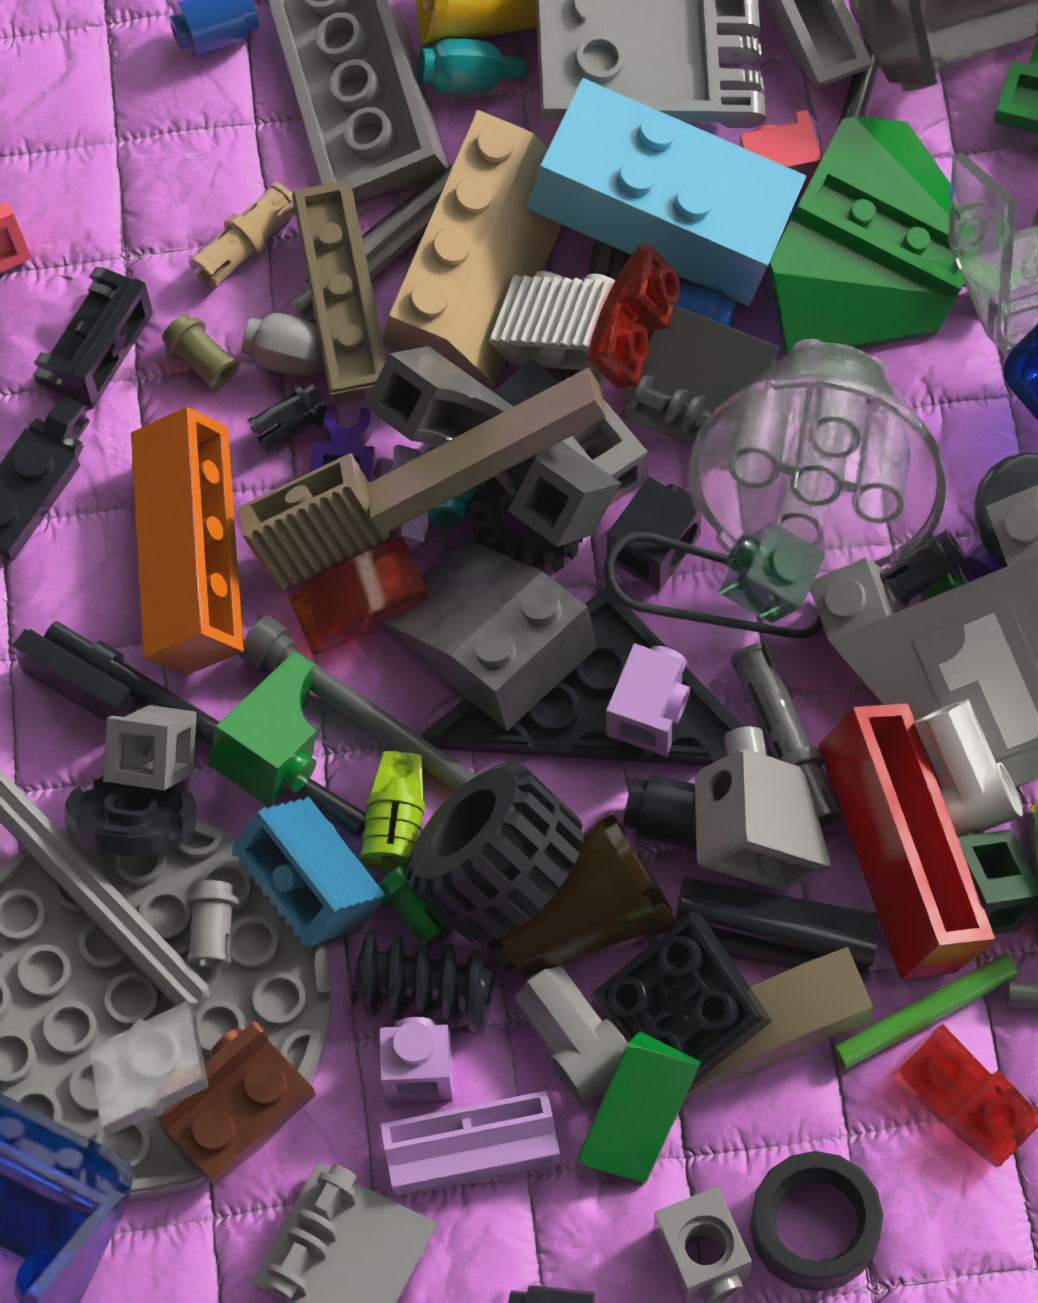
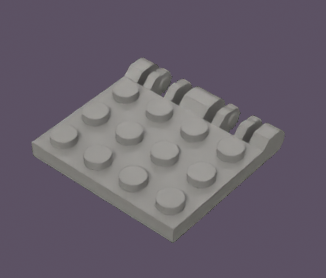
(655, 55)

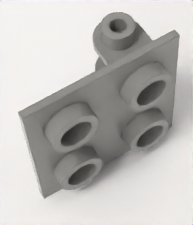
(343, 1244)

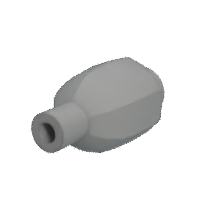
(284, 345)

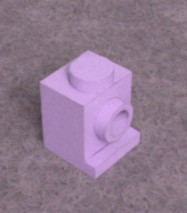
(648, 699)
(416, 1061)

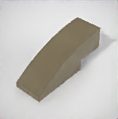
(805, 1008)

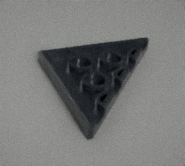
(573, 714)

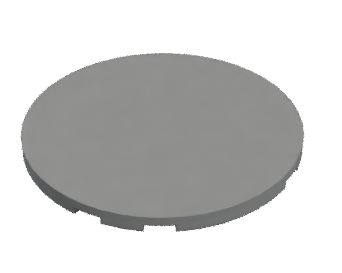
(76, 988)

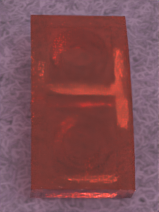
(637, 303)
(356, 593)
(966, 1097)

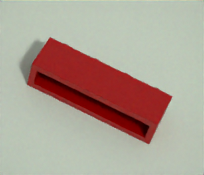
(905, 841)

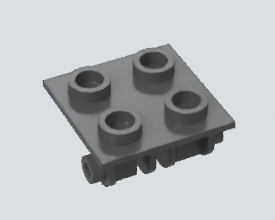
(692, 373)

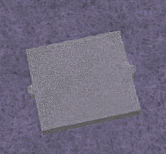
(148, 1068)

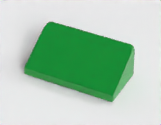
(638, 1109)

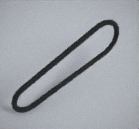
(684, 614)

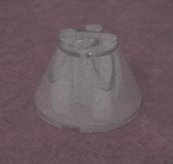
(825, 455)

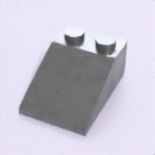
(494, 630)

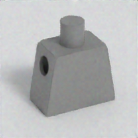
(757, 816)

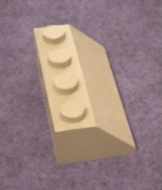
(474, 249)

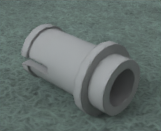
(211, 923)

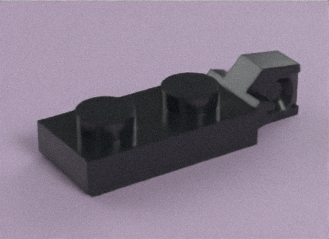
(38, 472)

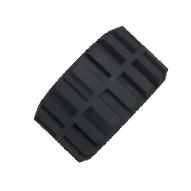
(495, 852)

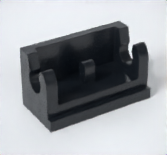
(96, 338)

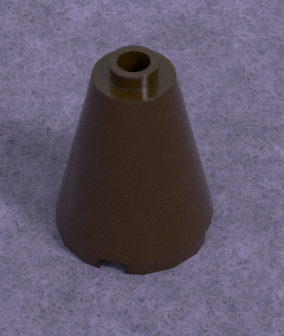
(598, 908)

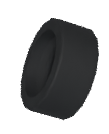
(826, 1169)

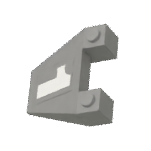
(956, 645)

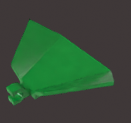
(867, 243)

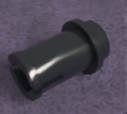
(290, 414)
(925, 566)

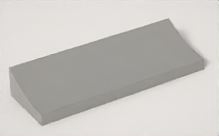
(360, 93)

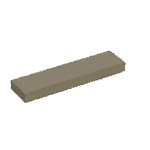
(340, 289)
(486, 451)

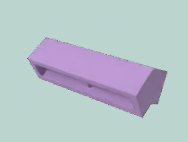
(470, 1143)

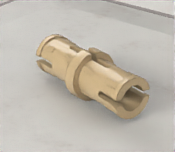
(244, 235)

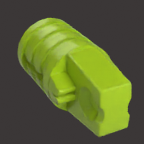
(398, 798)

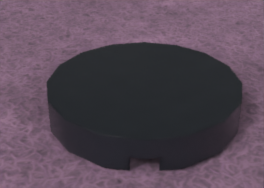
(129, 819)

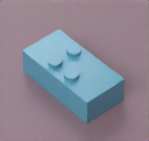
(666, 184)

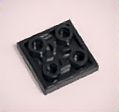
(685, 996)

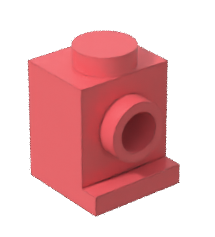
(788, 145)

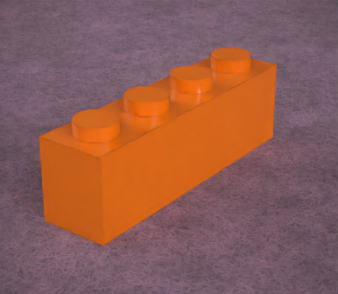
(186, 542)

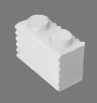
(550, 319)

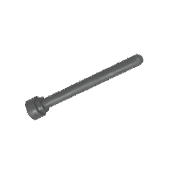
(270, 645)

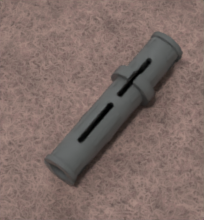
(782, 725)

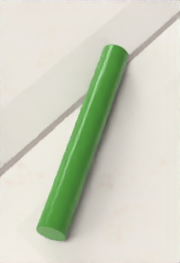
(925, 1011)

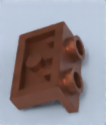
(246, 1102)

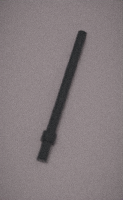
(151, 693)

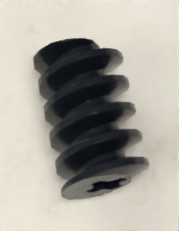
(424, 982)

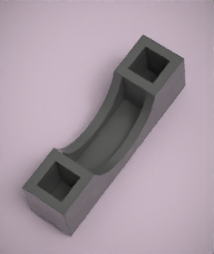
(437, 401)

